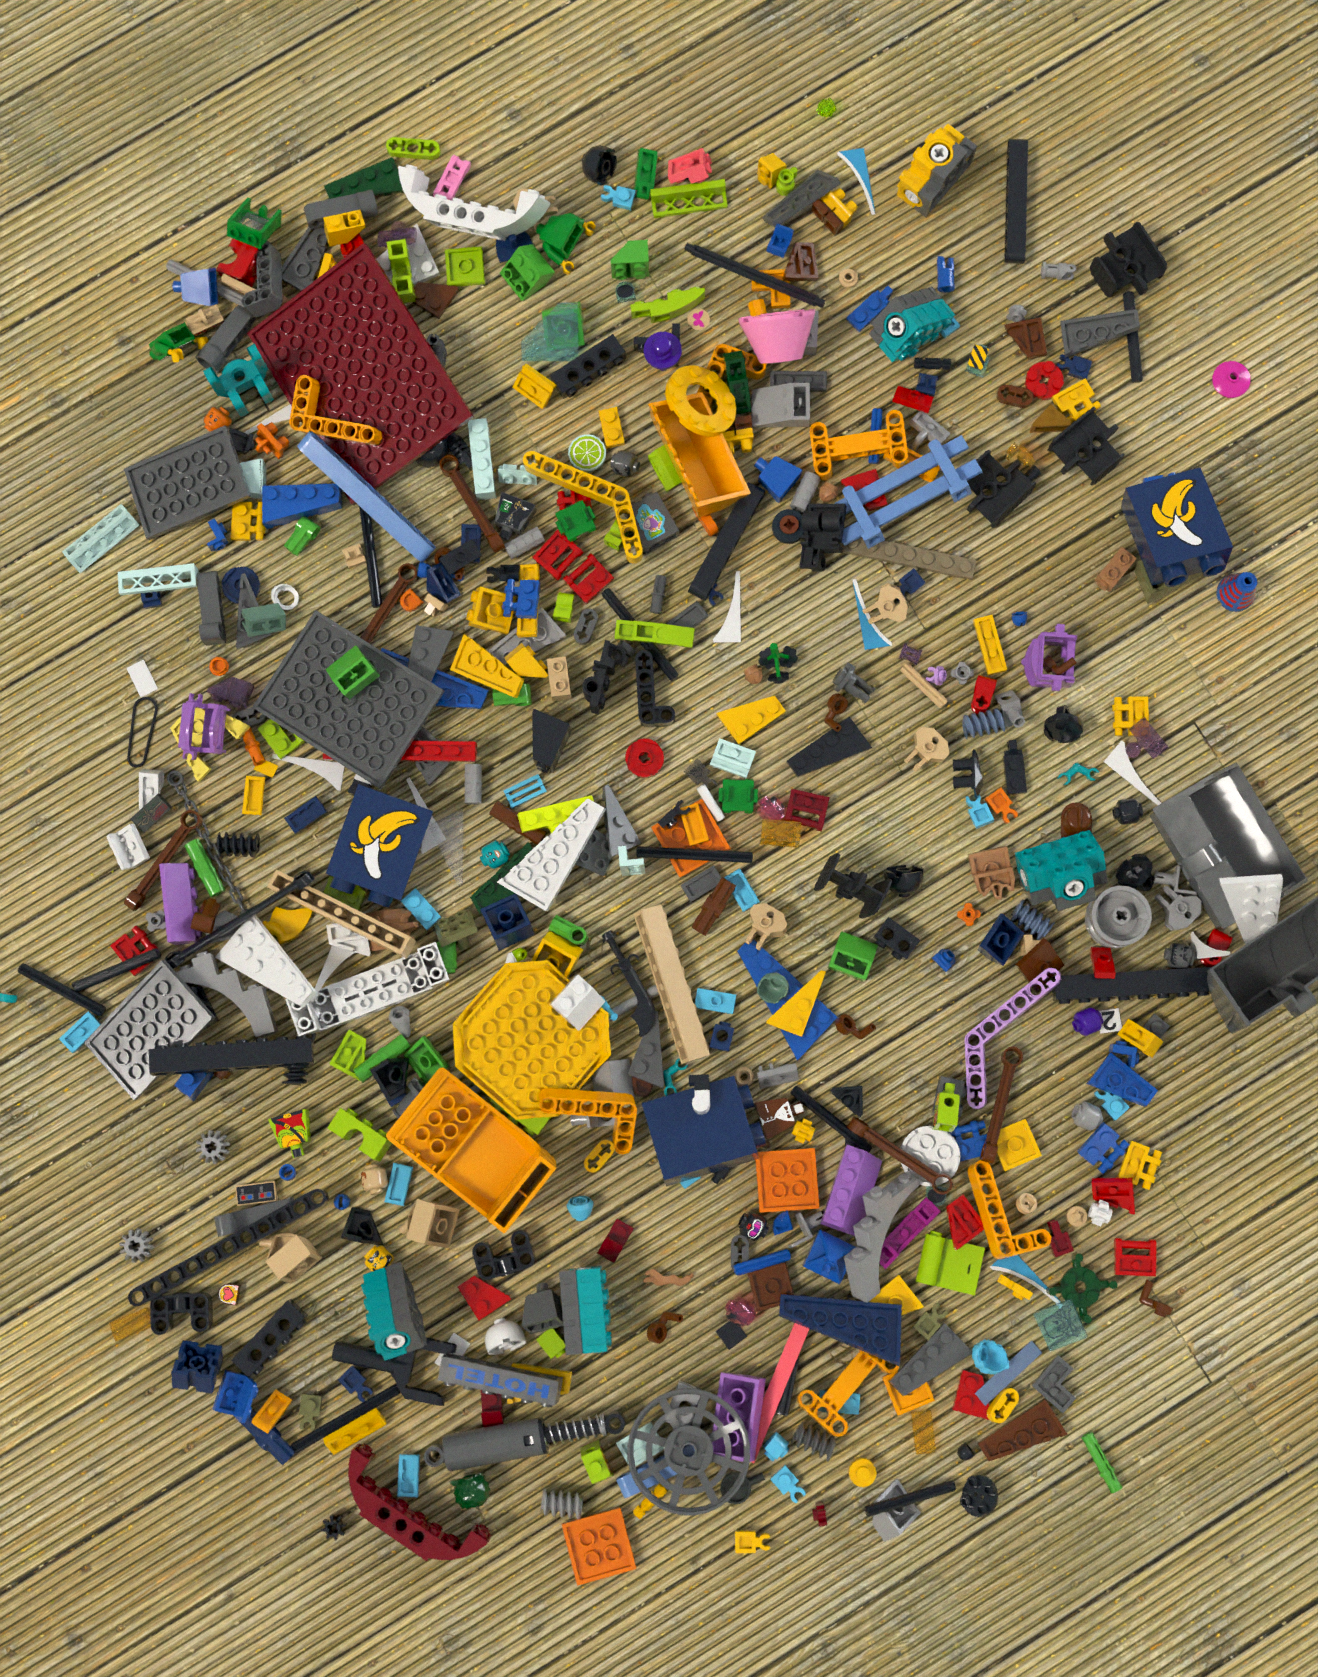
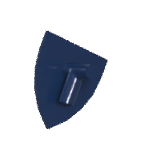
(506, 248)

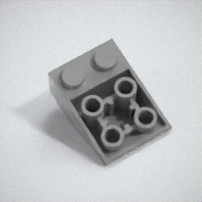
(781, 406)

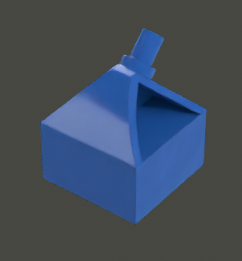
(827, 1256)

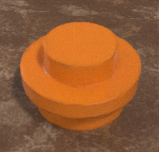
(219, 666)

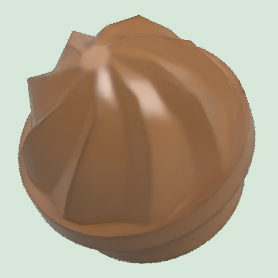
(828, 492)
(753, 674)

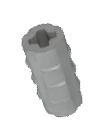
(805, 492)
(524, 542)
(473, 784)

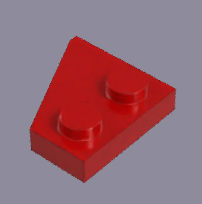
(862, 480)
(1115, 1192)
(963, 1221)
(482, 1297)
(965, 1397)

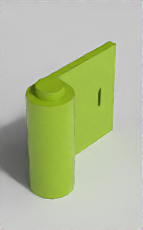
(947, 1267)

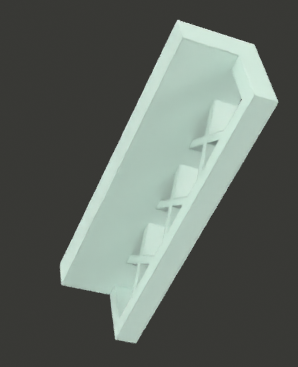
(100, 538)
(156, 576)
(632, 866)

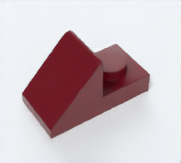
(615, 1240)
(491, 1409)

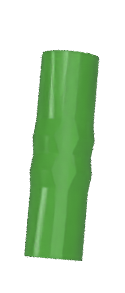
(204, 868)
(391, 1050)

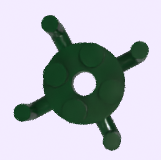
(1092, 1287)

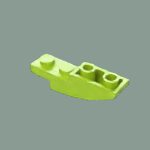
(677, 303)
(654, 633)

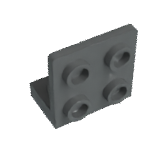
(594, 855)

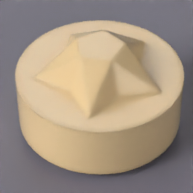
(1026, 1203)
(1076, 1216)

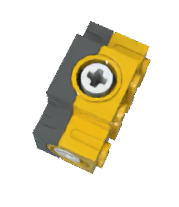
(935, 169)

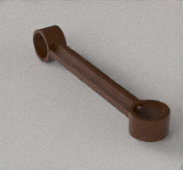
(491, 535)
(389, 603)
(137, 896)
(863, 1130)
(990, 1146)

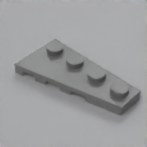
(547, 634)

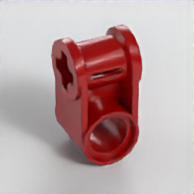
(983, 692)
(1219, 941)

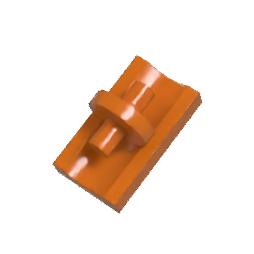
(267, 442)

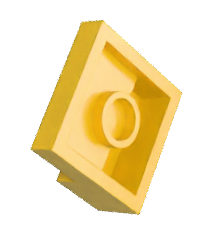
(488, 611)

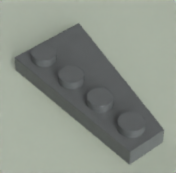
(305, 259)
(1092, 331)
(428, 650)
(930, 1360)

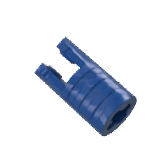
(945, 275)

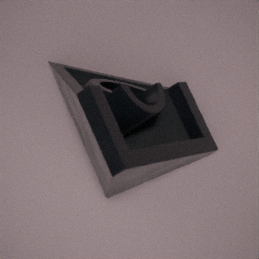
(391, 1076)
(851, 1097)
(361, 1227)

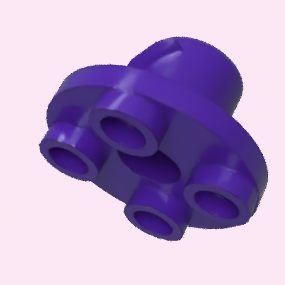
(662, 350)

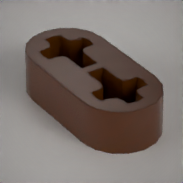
(1015, 393)

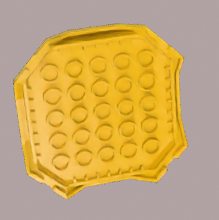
(520, 1044)

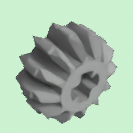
(214, 1154)
(133, 1238)

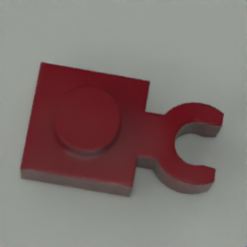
(819, 1514)

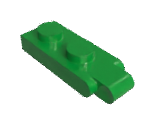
(645, 172)

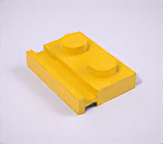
(534, 386)

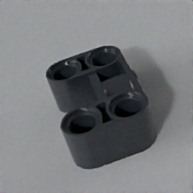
(506, 1263)
(181, 1303)

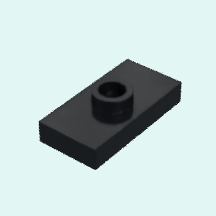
(460, 557)

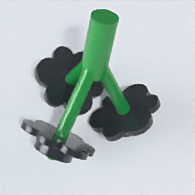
(770, 657)

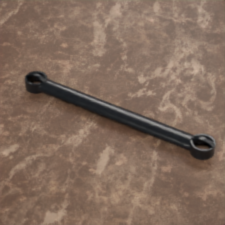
(299, 882)

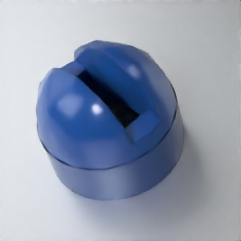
(1019, 618)
(285, 1169)
(345, 1202)

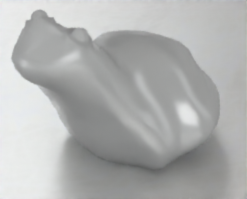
(400, 1019)

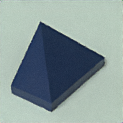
(441, 584)

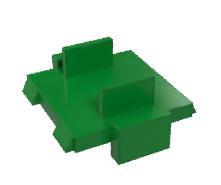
(575, 520)
(738, 795)

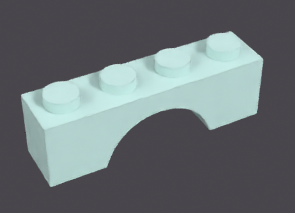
(481, 459)

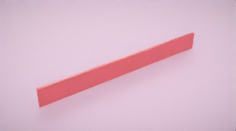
(779, 1380)

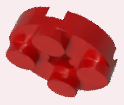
(1049, 371)
(651, 767)

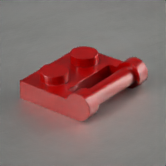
(553, 550)
(593, 583)
(1134, 1264)

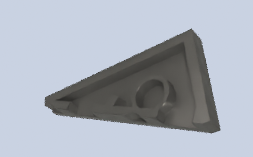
(246, 600)
(648, 1057)

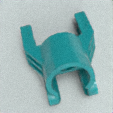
(229, 387)

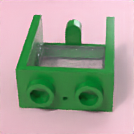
(252, 227)

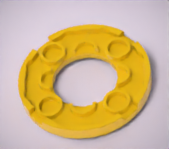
(690, 418)

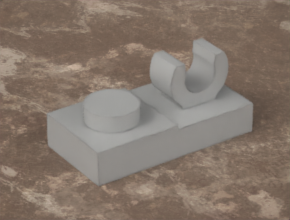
(780, 1075)

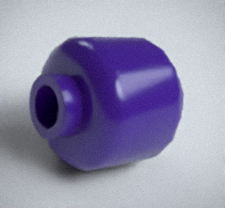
(1087, 1021)

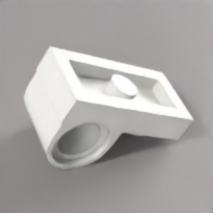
(149, 785)

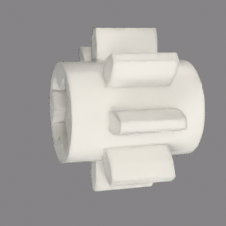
(1100, 1213)

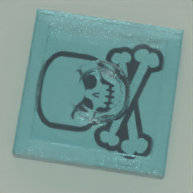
(1060, 1324)

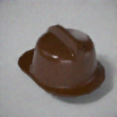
(1075, 819)

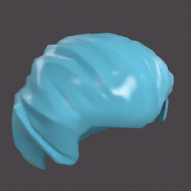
(990, 1357)

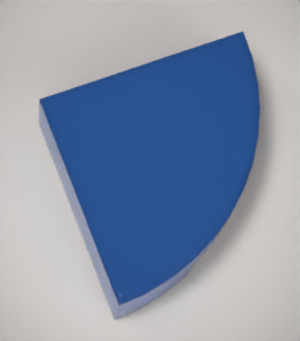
(782, 1223)

